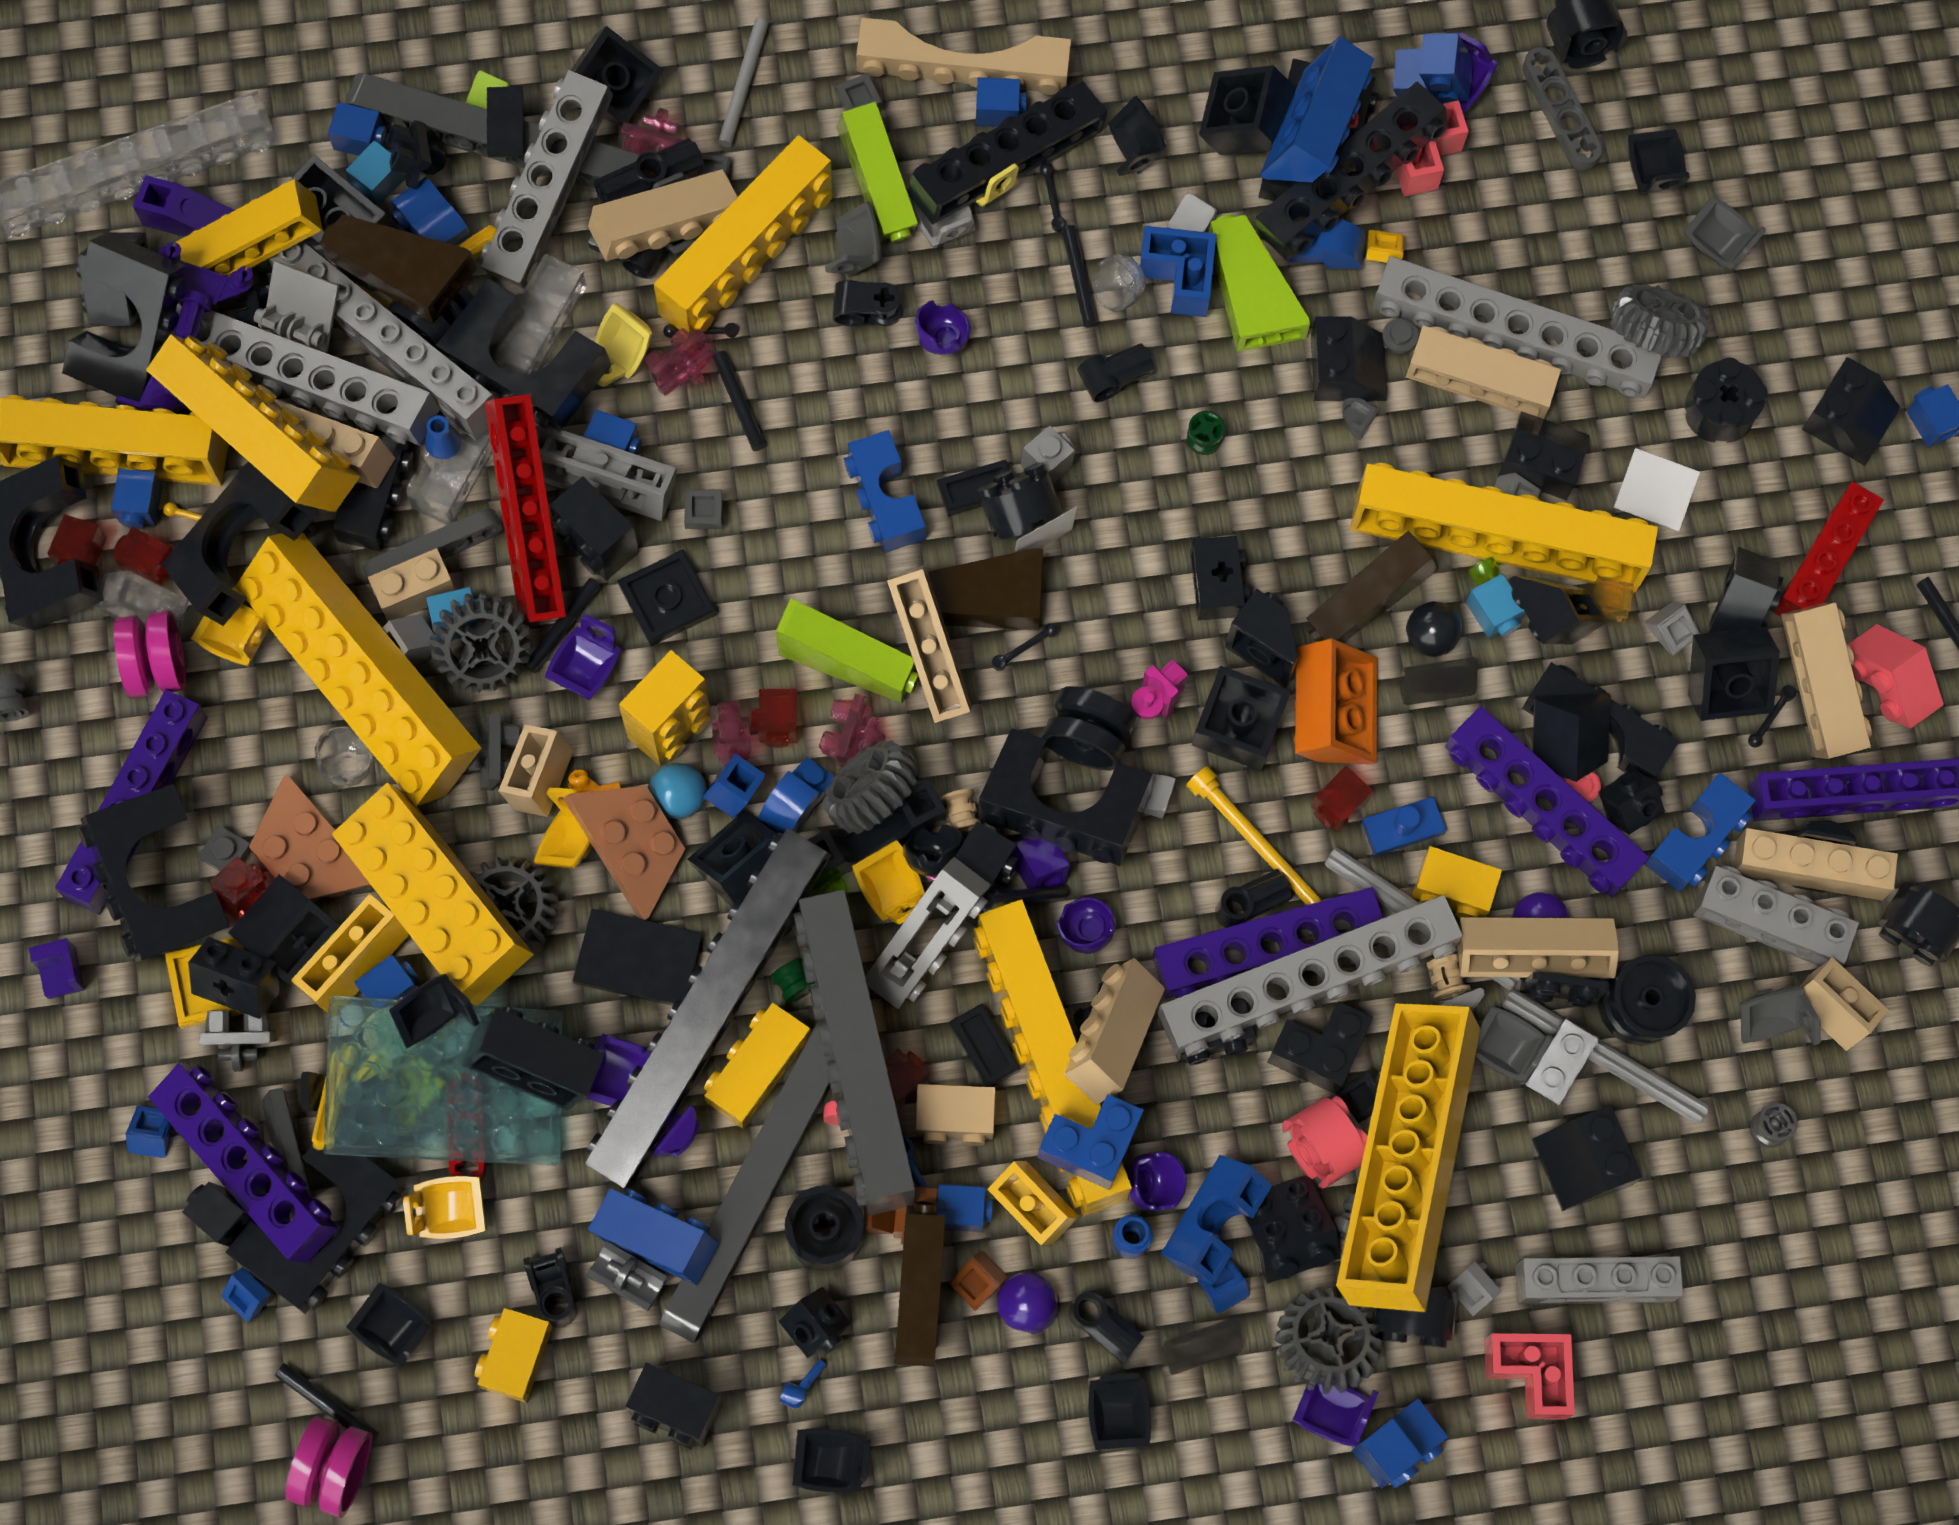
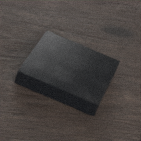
(666, 597)

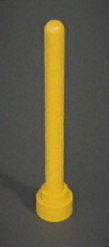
(1206, 785)

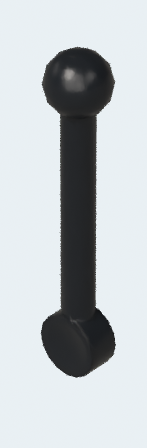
(1058, 222)
(730, 330)
(999, 661)
(1786, 694)

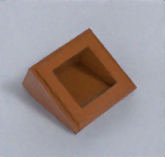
(879, 1223)
(978, 1280)

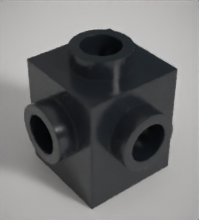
(1632, 801)
(815, 1323)

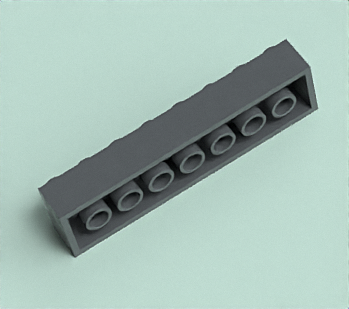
(856, 1053)

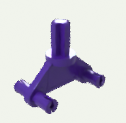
(204, 290)

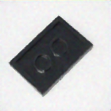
(637, 957)

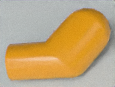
(582, 783)

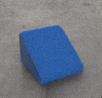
(148, 1133)
(1228, 1289)

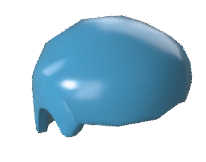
(678, 790)

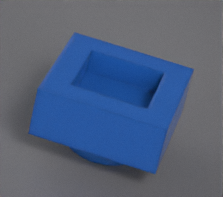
(245, 1294)

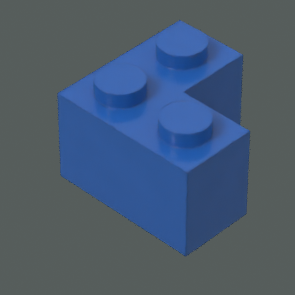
(1439, 66)
(1182, 258)
(1092, 1152)
(1399, 1444)

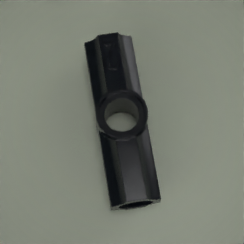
(629, 180)

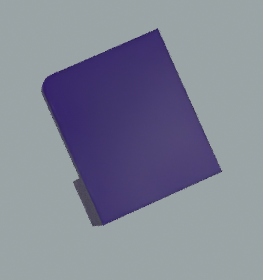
(1041, 863)
(57, 968)

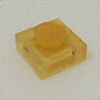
(1613, 598)

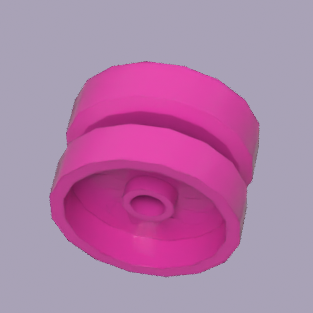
(149, 654)
(328, 1466)

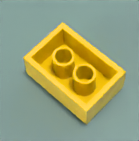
(666, 709)

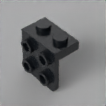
(1578, 991)
(1293, 1230)

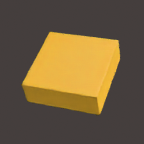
(1384, 244)

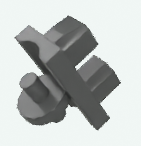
(493, 738)
(219, 1032)
(627, 1276)

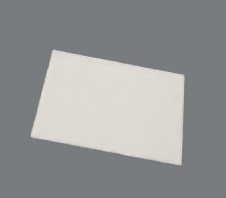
(1657, 489)
(1047, 532)

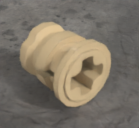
(960, 809)
(1447, 978)

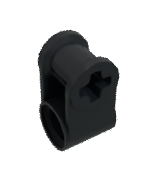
(862, 303)
(551, 1280)

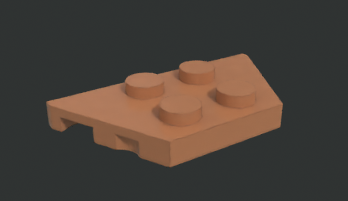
(630, 840)
(301, 847)

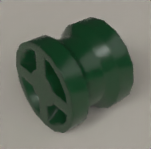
(1209, 425)
(791, 981)

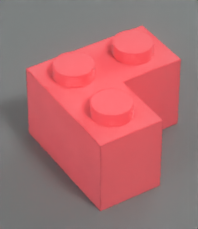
(1426, 169)
(1898, 673)
(1544, 1365)

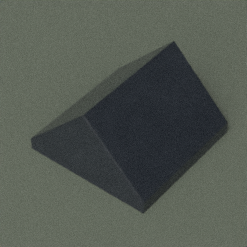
(1572, 732)

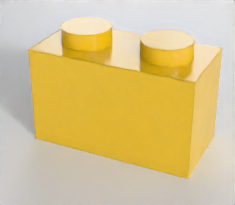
(1464, 882)
(1033, 1202)
(513, 1354)

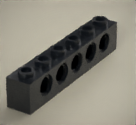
(1412, 108)
(1083, 119)

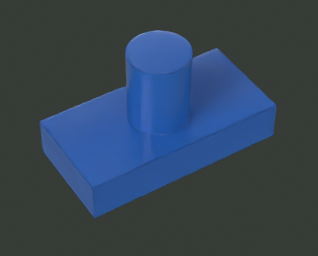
(1403, 826)

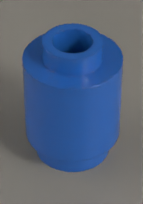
(1136, 1225)

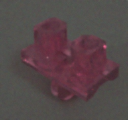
(639, 138)
(682, 363)
(731, 732)
(857, 733)

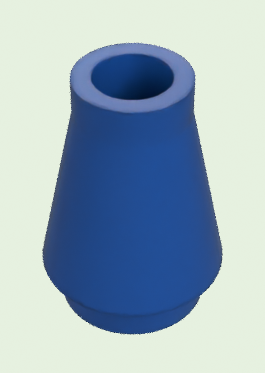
(442, 438)

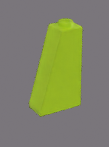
(877, 170)
(1253, 288)
(844, 652)

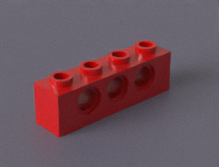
(1830, 549)

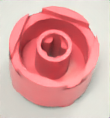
(1325, 1140)

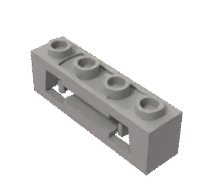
(607, 471)
(961, 889)
(1598, 1280)

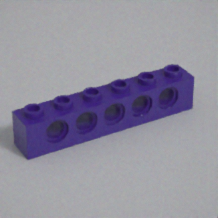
(148, 767)
(1540, 781)
(1855, 789)
(1172, 959)
(178, 1100)

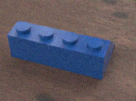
(1319, 114)

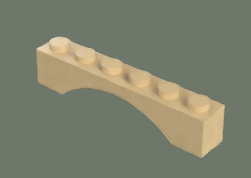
(893, 51)

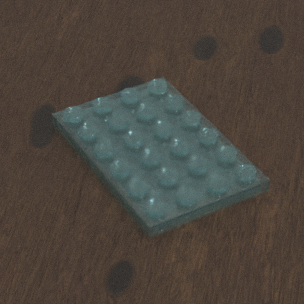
(421, 1096)

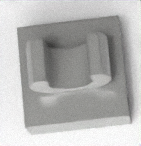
(1475, 1288)

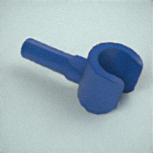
(916, 1175)
(793, 1394)

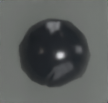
(1434, 629)
(931, 852)

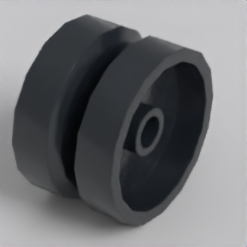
(1089, 728)
(1668, 1003)

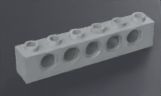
(565, 166)

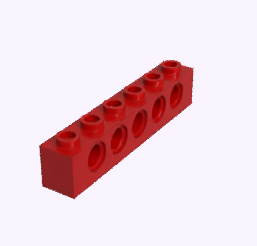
(524, 508)

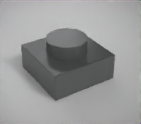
(858, 93)
(703, 509)
(223, 848)

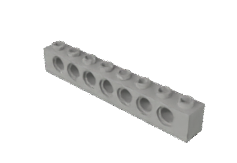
(1507, 311)
(397, 344)
(317, 371)
(1431, 918)

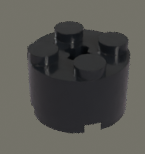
(1585, 31)
(1724, 401)
(1019, 501)
(1921, 922)
(835, 1208)
(1431, 1327)

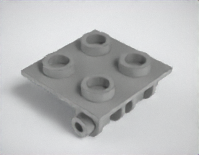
(299, 307)

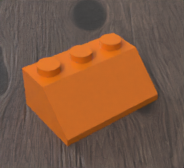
(1336, 703)

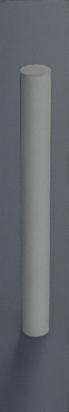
(743, 82)

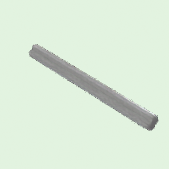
(1384, 891)
(1612, 1060)

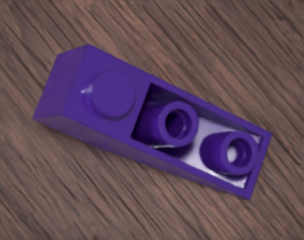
(175, 207)

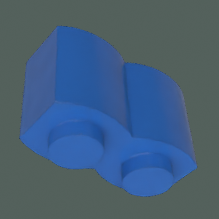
(428, 214)

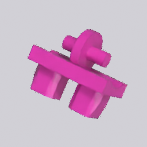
(1159, 691)

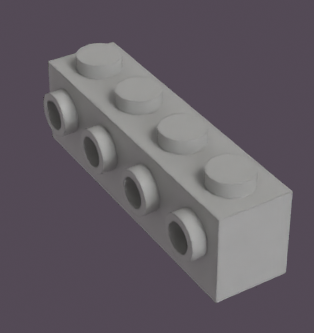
(1775, 917)

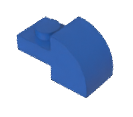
(1337, 248)
(795, 797)

